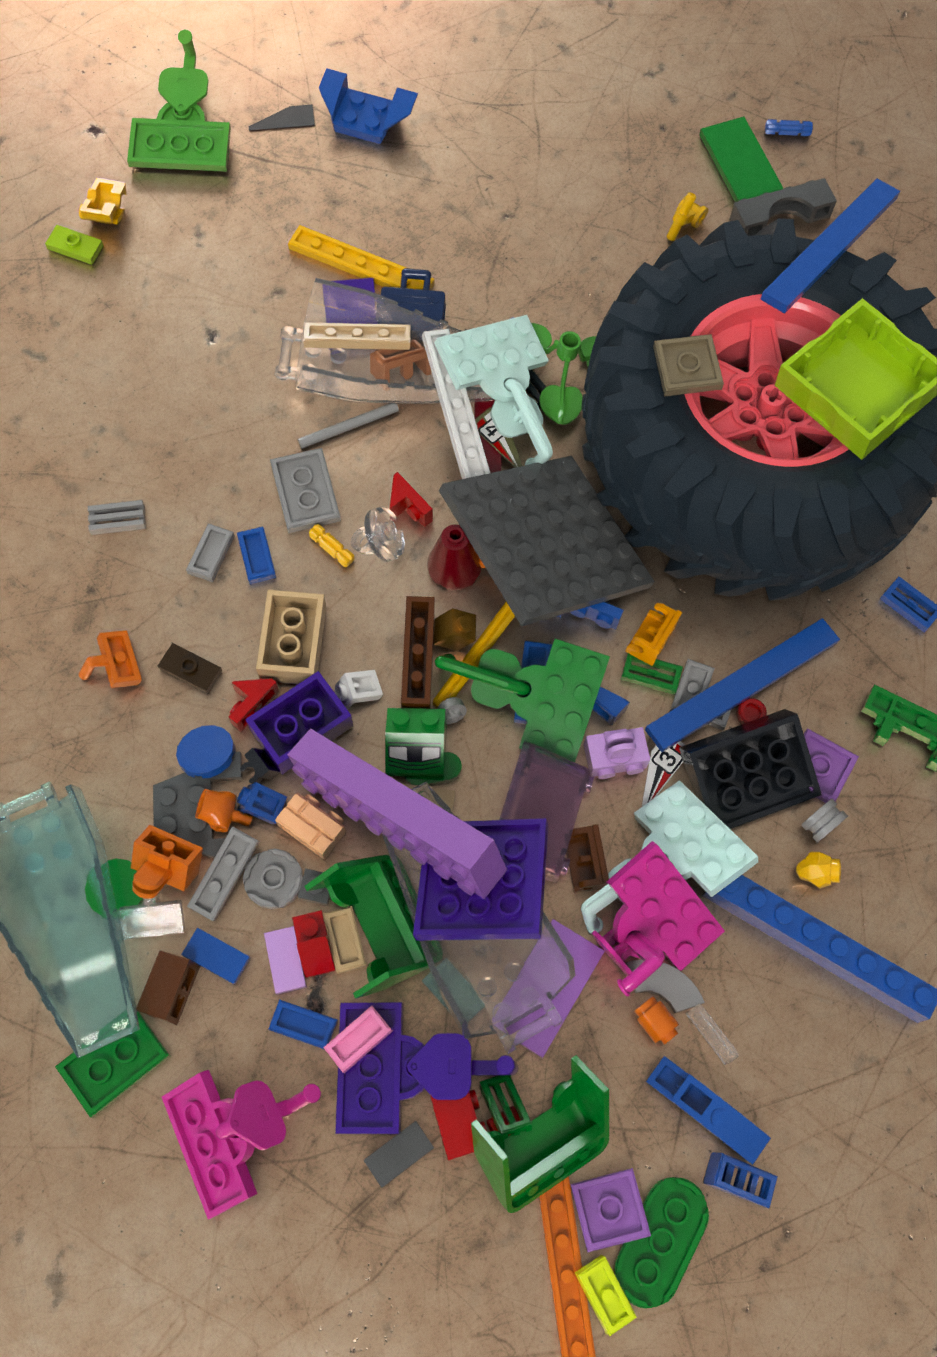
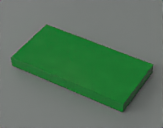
(740, 159)

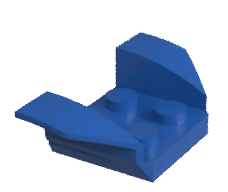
(362, 113)

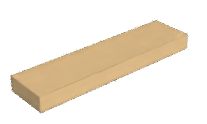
(357, 336)

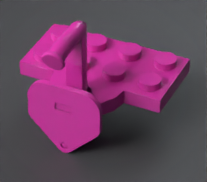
(656, 919)
(223, 1133)

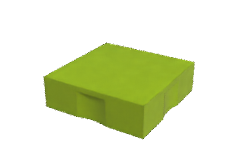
(860, 378)

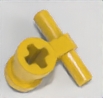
(687, 213)

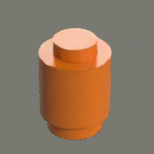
(657, 1020)

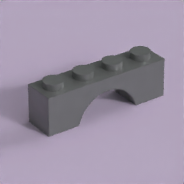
(808, 201)

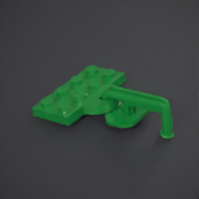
(559, 696)

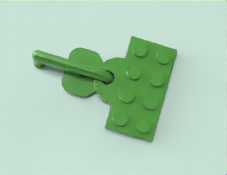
(180, 132)

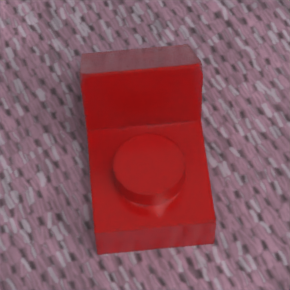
(406, 498)
(256, 695)
(313, 944)

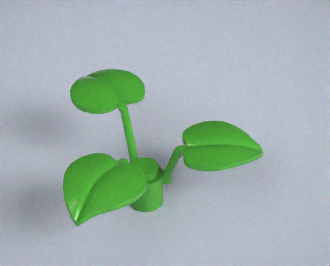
(563, 403)

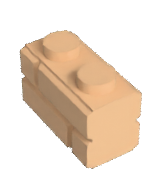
(311, 825)

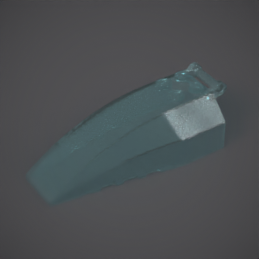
(57, 937)

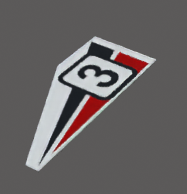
(661, 769)

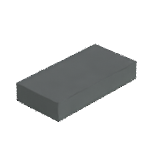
(398, 1154)

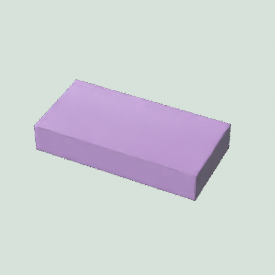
(284, 960)

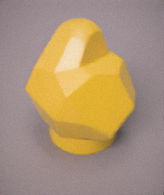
(819, 869)

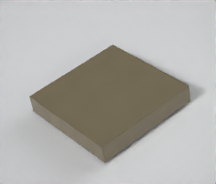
(688, 365)

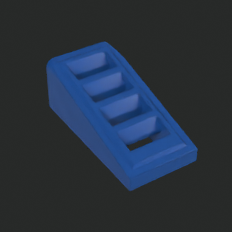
(610, 706)
(720, 1174)

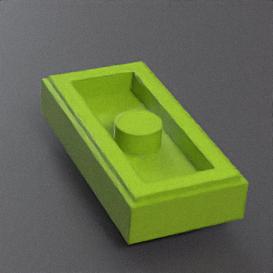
(74, 244)

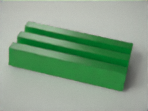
(651, 683)
(513, 1127)

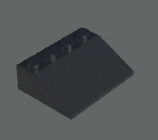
(752, 768)

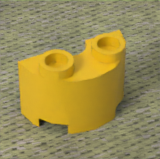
(103, 202)

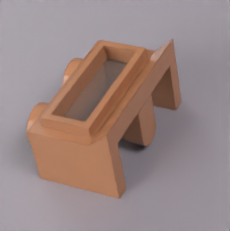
(385, 359)

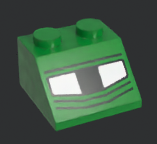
(415, 742)

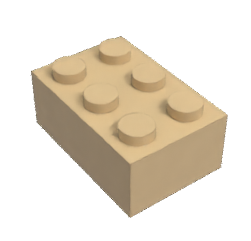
(291, 636)

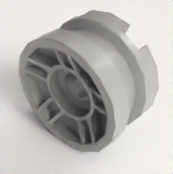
(824, 820)

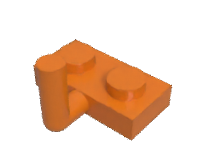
(116, 657)

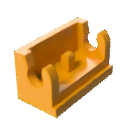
(653, 633)

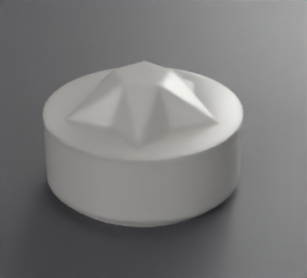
(454, 709)

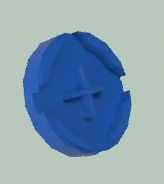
(205, 751)

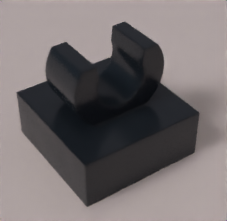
(261, 764)

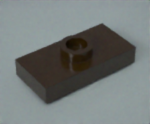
(190, 668)

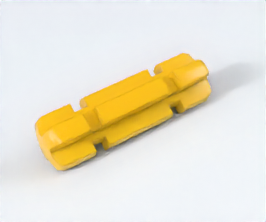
(331, 545)

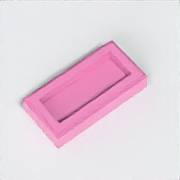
(358, 1039)

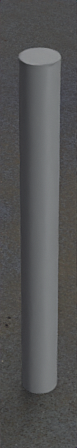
(348, 425)

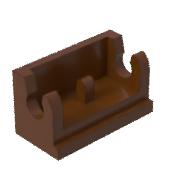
(587, 859)
(168, 987)

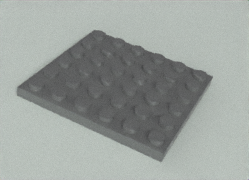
(545, 539)

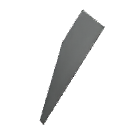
(289, 117)

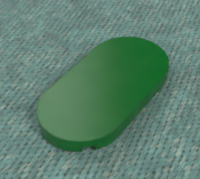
(655, 1265)

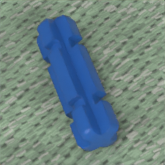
(788, 127)

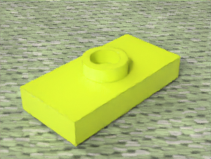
(605, 1295)

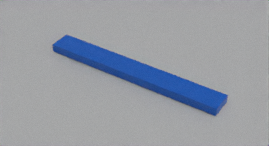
(829, 246)
(741, 685)

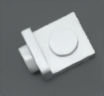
(358, 687)

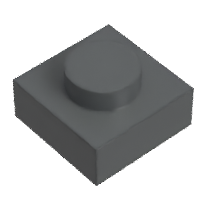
(318, 896)

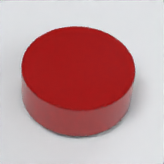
(750, 710)

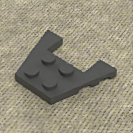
(177, 802)

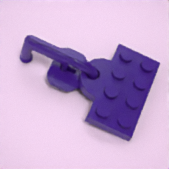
(375, 1086)

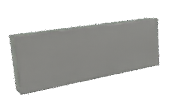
(223, 874)

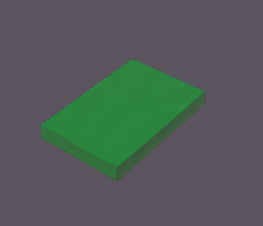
(112, 1069)

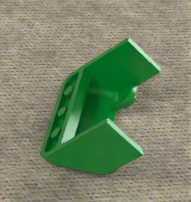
(380, 906)
(557, 1146)

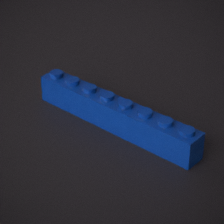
(828, 948)

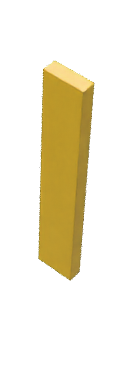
(350, 259)

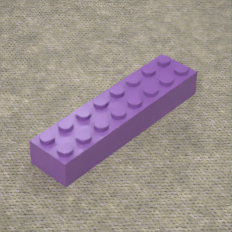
(399, 814)

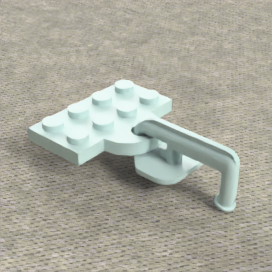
(499, 361)
(692, 841)

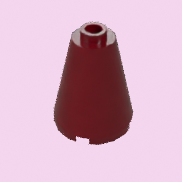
(453, 560)

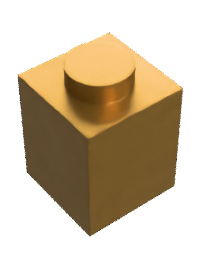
(455, 629)

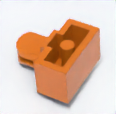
(163, 860)

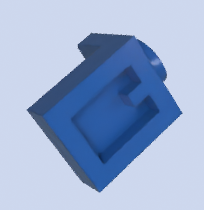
(261, 802)

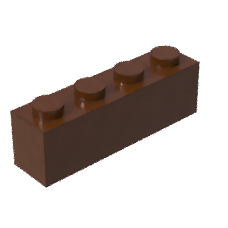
(418, 652)

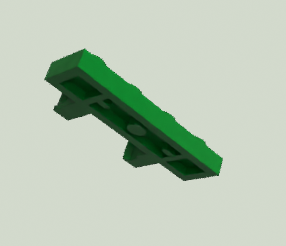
(898, 714)

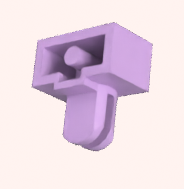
(616, 752)

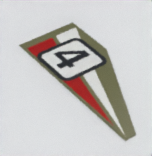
(502, 444)

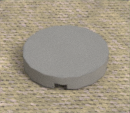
(272, 879)

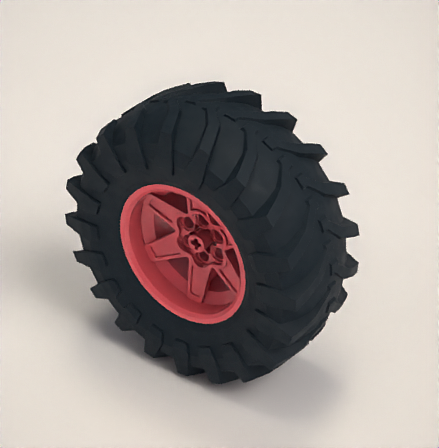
(681, 477)

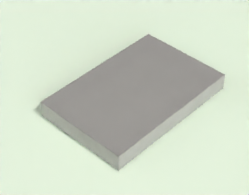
(305, 490)

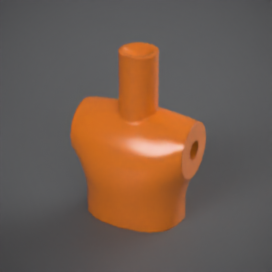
(219, 810)

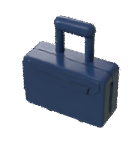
(428, 301)

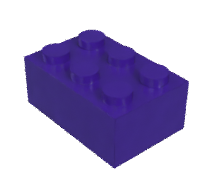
(292, 715)

